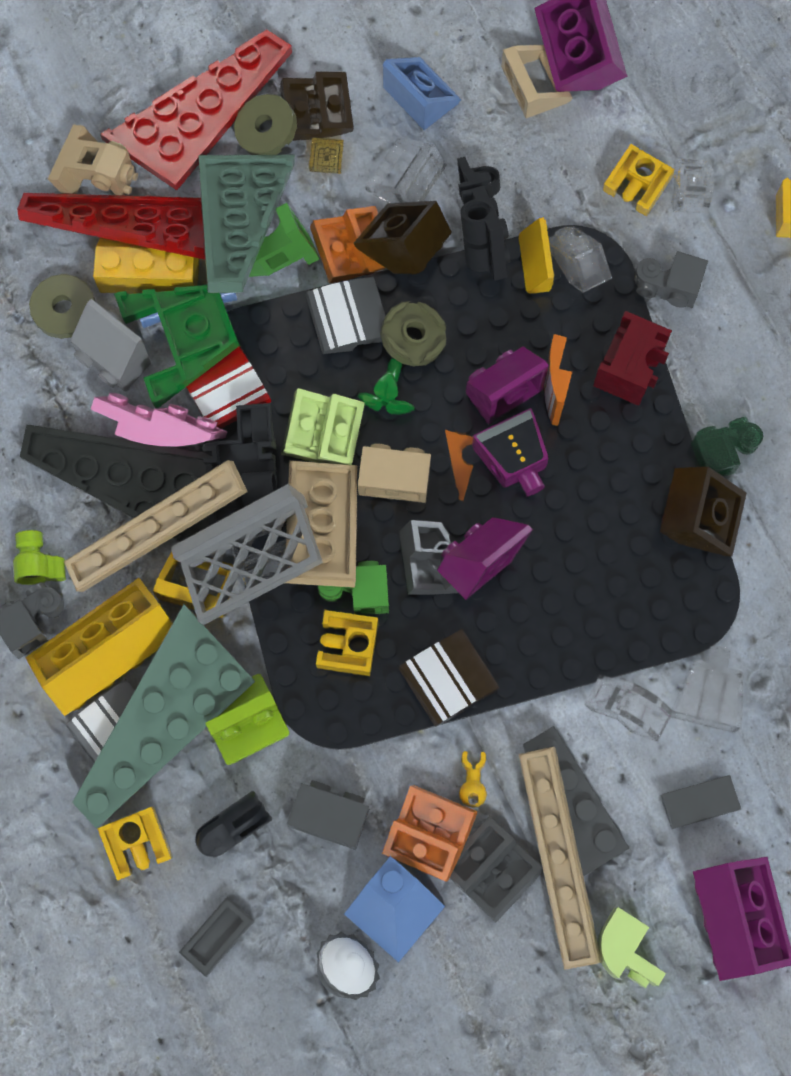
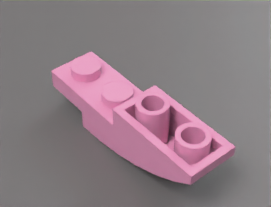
(156, 426)

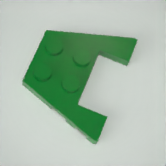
(195, 330)

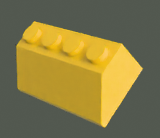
(100, 647)

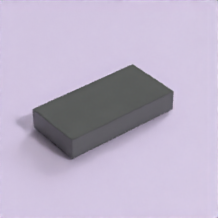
(701, 802)
(216, 936)

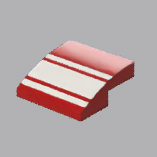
(227, 386)

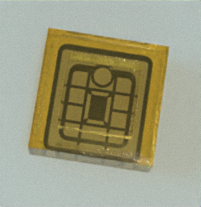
(326, 155)

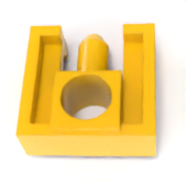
(653, 184)
(355, 627)
(116, 844)

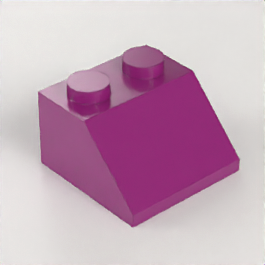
(506, 383)
(482, 554)

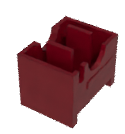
(628, 359)

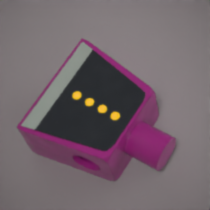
(514, 451)

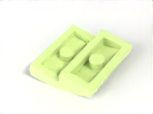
(323, 428)

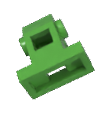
(285, 245)

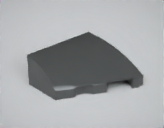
(421, 551)

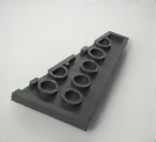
(115, 470)

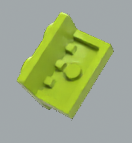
(248, 724)

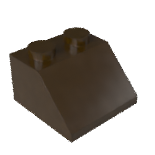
(405, 236)
(703, 510)

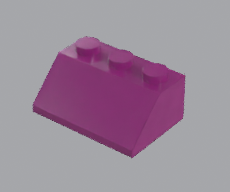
(580, 44)
(743, 918)

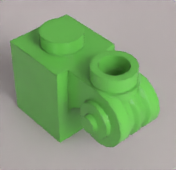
(370, 589)

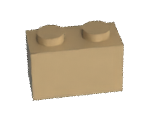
(394, 473)

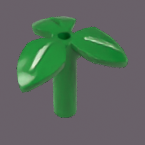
(386, 392)

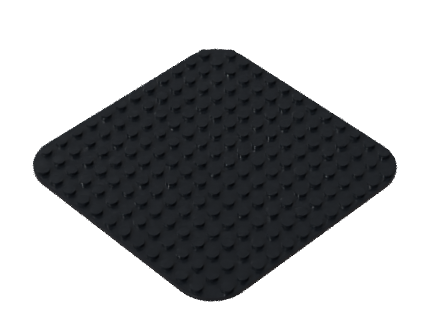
(594, 577)

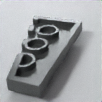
(593, 828)

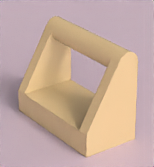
(521, 84)

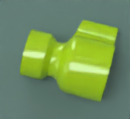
(31, 564)

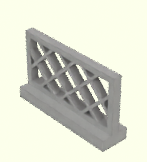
(239, 528)

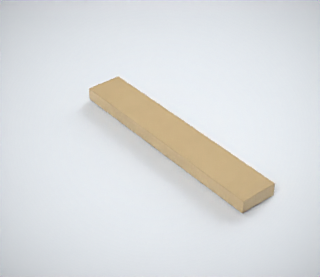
(155, 526)
(560, 858)

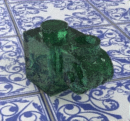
(717, 446)

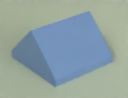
(418, 90)

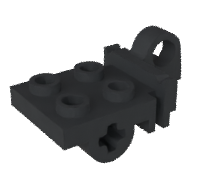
(480, 222)
(249, 456)

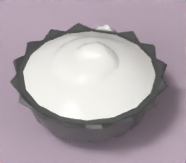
(347, 966)

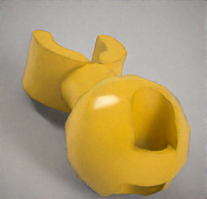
(473, 787)

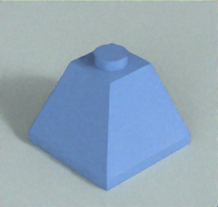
(394, 909)

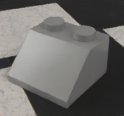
(109, 347)

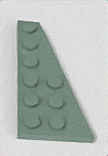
(237, 210)
(180, 692)

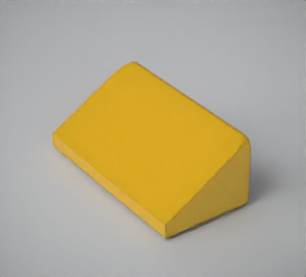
(536, 257)

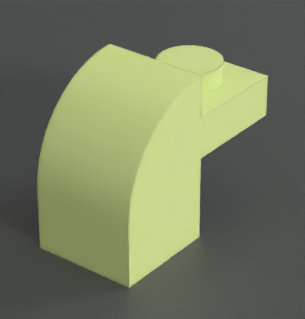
(618, 945)

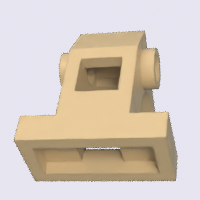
(109, 170)

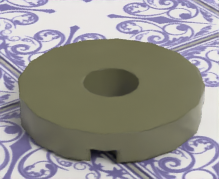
(254, 114)
(51, 292)
(409, 350)

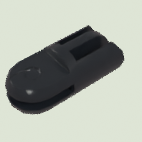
(232, 826)

